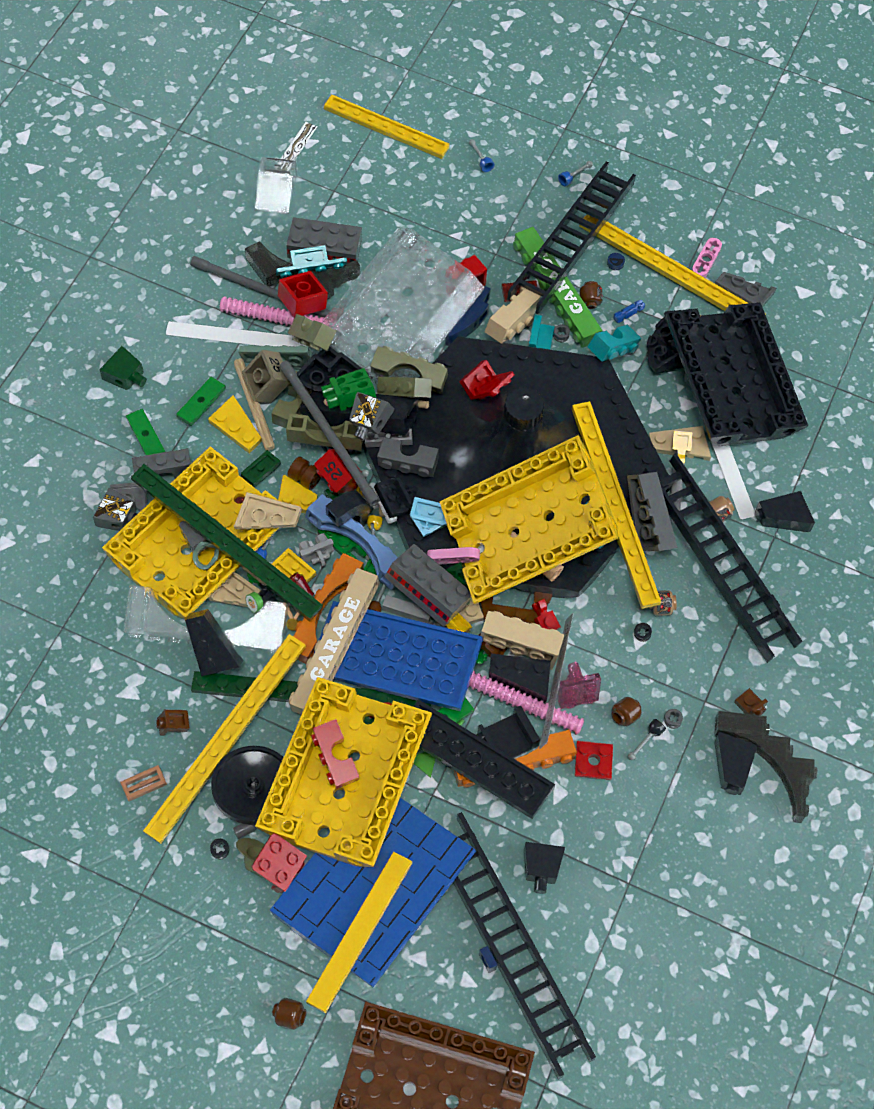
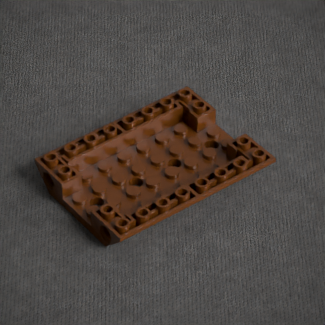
(433, 1059)

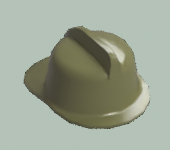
(250, 849)

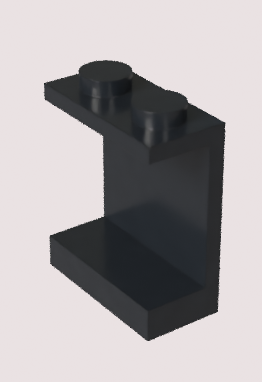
(512, 734)

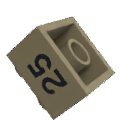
(265, 377)

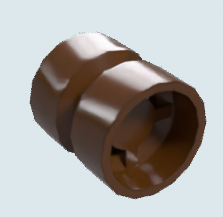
(303, 472)

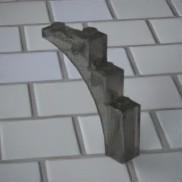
(266, 263)
(775, 750)

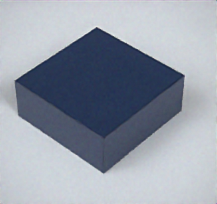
(488, 959)

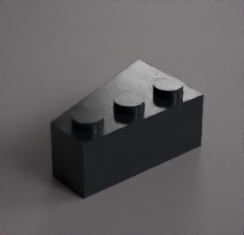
(210, 645)

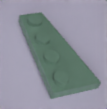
(295, 355)

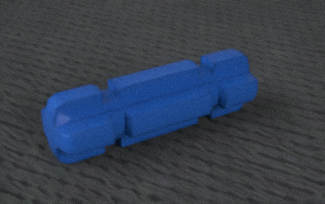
(629, 311)

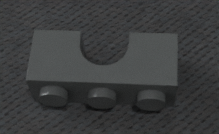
(166, 462)
(421, 463)

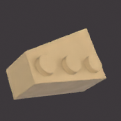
(514, 316)

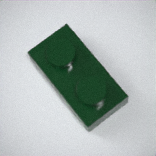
(260, 468)

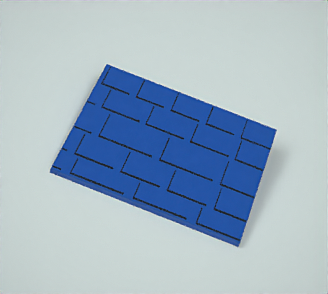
(331, 892)

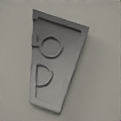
(745, 290)

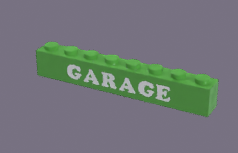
(566, 299)

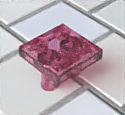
(578, 688)

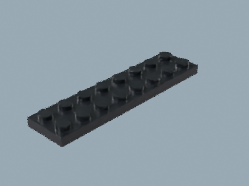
(484, 763)

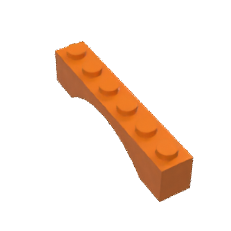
(333, 585)
(557, 749)

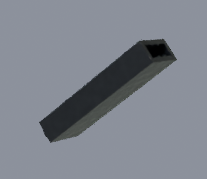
(401, 420)

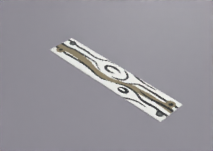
(299, 141)

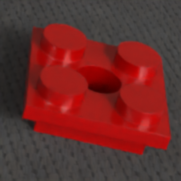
(600, 751)

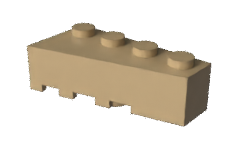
(522, 637)

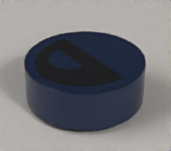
(615, 261)

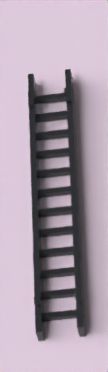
(528, 944)

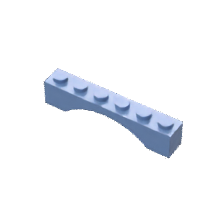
(378, 553)

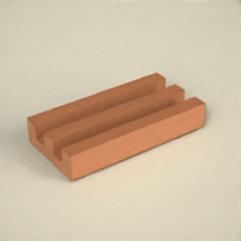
(145, 790)

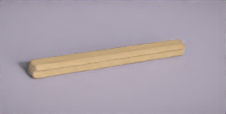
(255, 408)

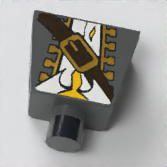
(369, 414)
(114, 511)

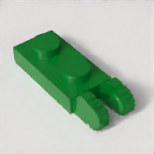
(343, 544)

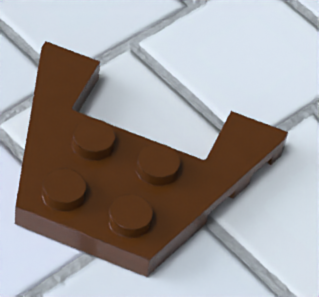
(525, 615)

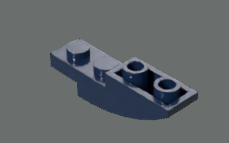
(472, 318)

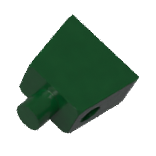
(123, 370)

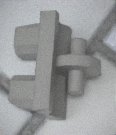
(317, 552)

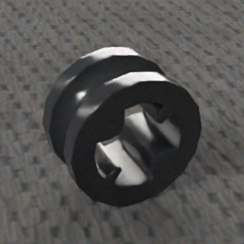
(638, 627)
(218, 842)

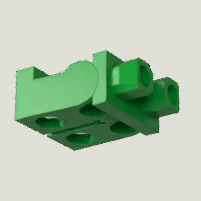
(344, 388)

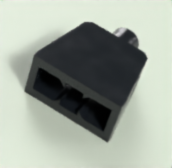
(542, 864)

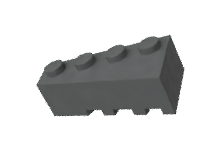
(650, 512)

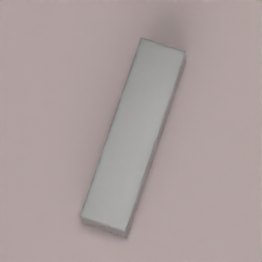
(375, 440)
(405, 609)

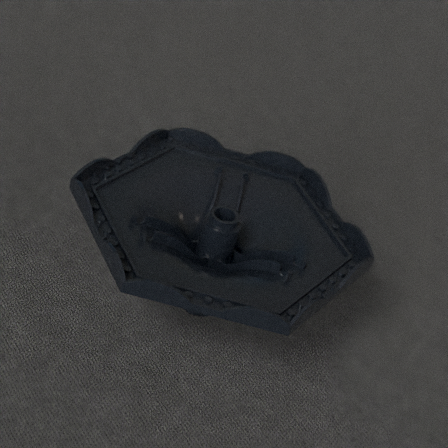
(519, 422)

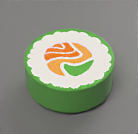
(254, 602)

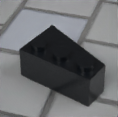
(522, 673)

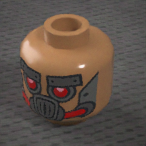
(722, 507)
(667, 605)

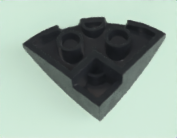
(662, 349)
(324, 366)

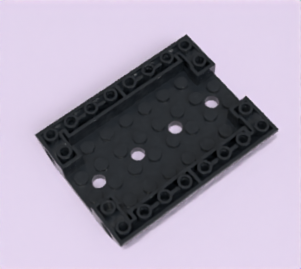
(752, 370)

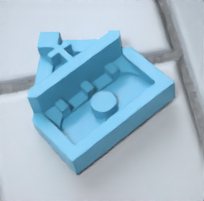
(427, 516)

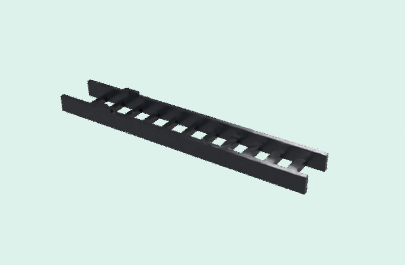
(562, 226)
(734, 550)

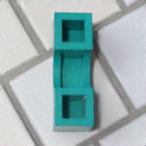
(608, 346)

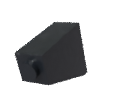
(785, 512)
(733, 762)

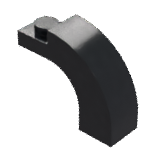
(349, 506)

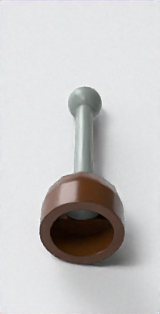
(375, 605)

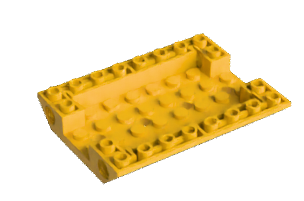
(521, 501)
(154, 540)
(305, 802)

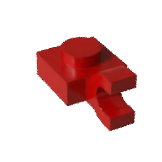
(545, 619)

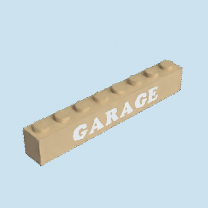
(337, 635)

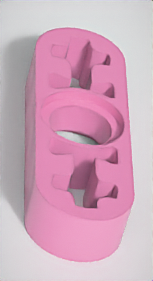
(711, 254)
(455, 555)

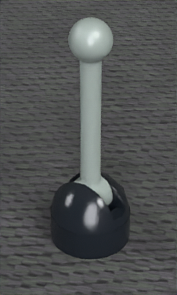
(656, 728)

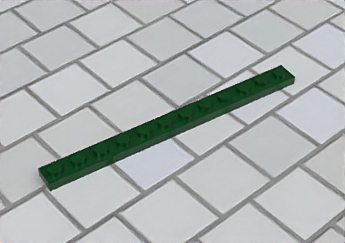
(227, 542)
(238, 685)

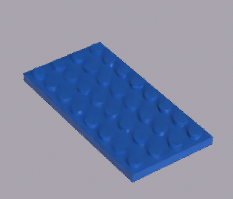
(410, 659)

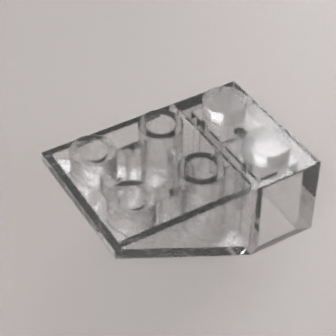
(275, 185)

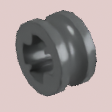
(561, 328)
(673, 725)

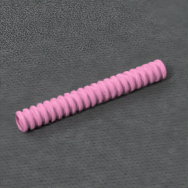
(260, 312)
(528, 704)

